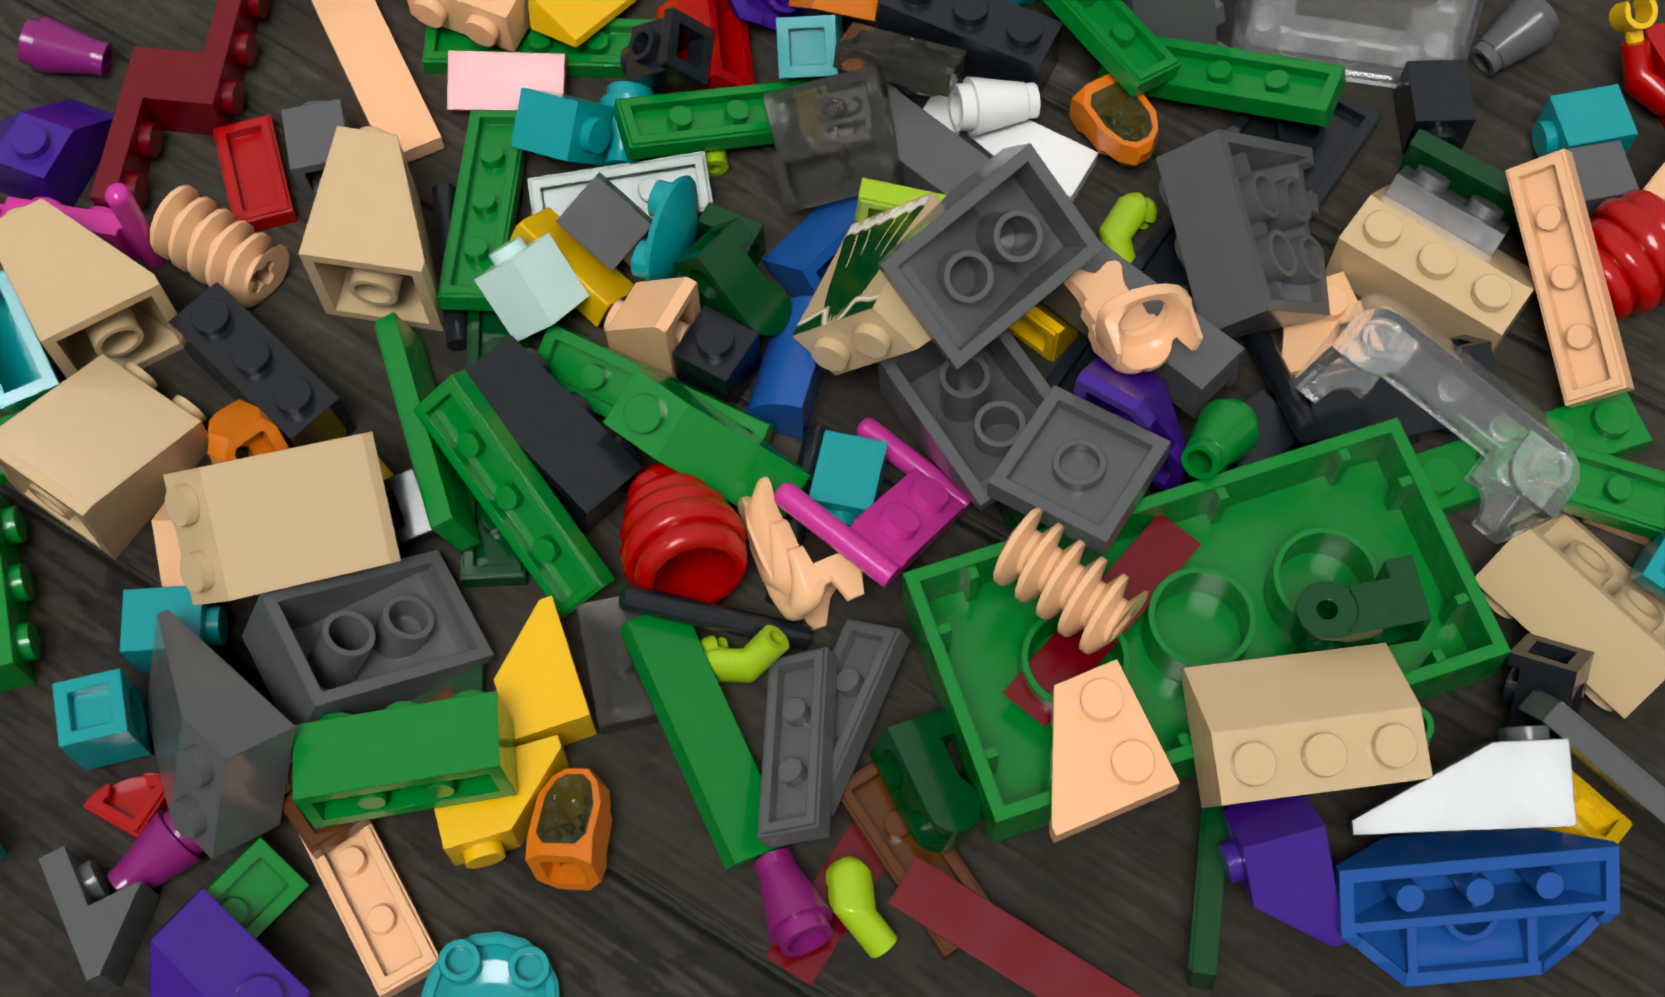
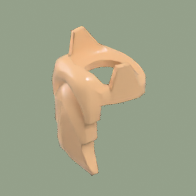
(1120, 325)
(791, 578)

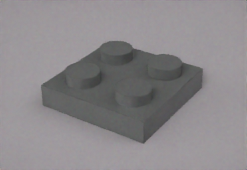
(1079, 468)

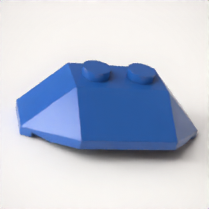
(1476, 901)

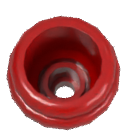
(1632, 250)
(681, 536)

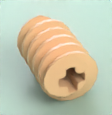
(217, 246)
(1065, 584)

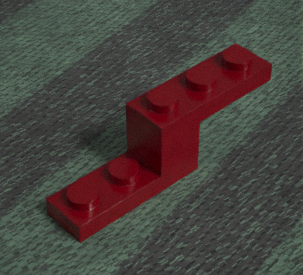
(178, 95)

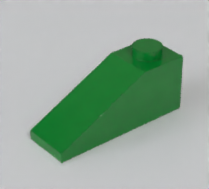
(698, 438)

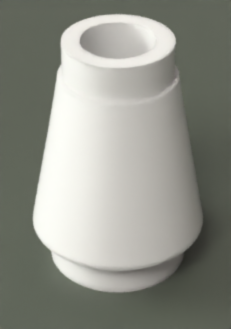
(990, 104)

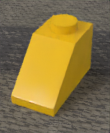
(542, 682)
(485, 829)

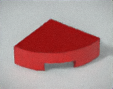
(129, 802)

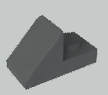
(100, 925)

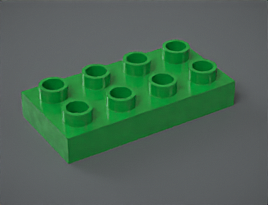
(1263, 539)

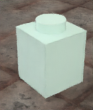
(530, 285)

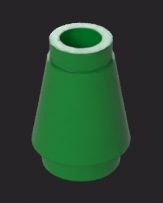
(1220, 436)

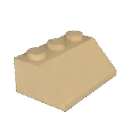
(1431, 271)
(1580, 594)
(1303, 725)

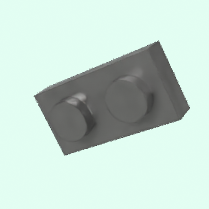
(1472, 220)

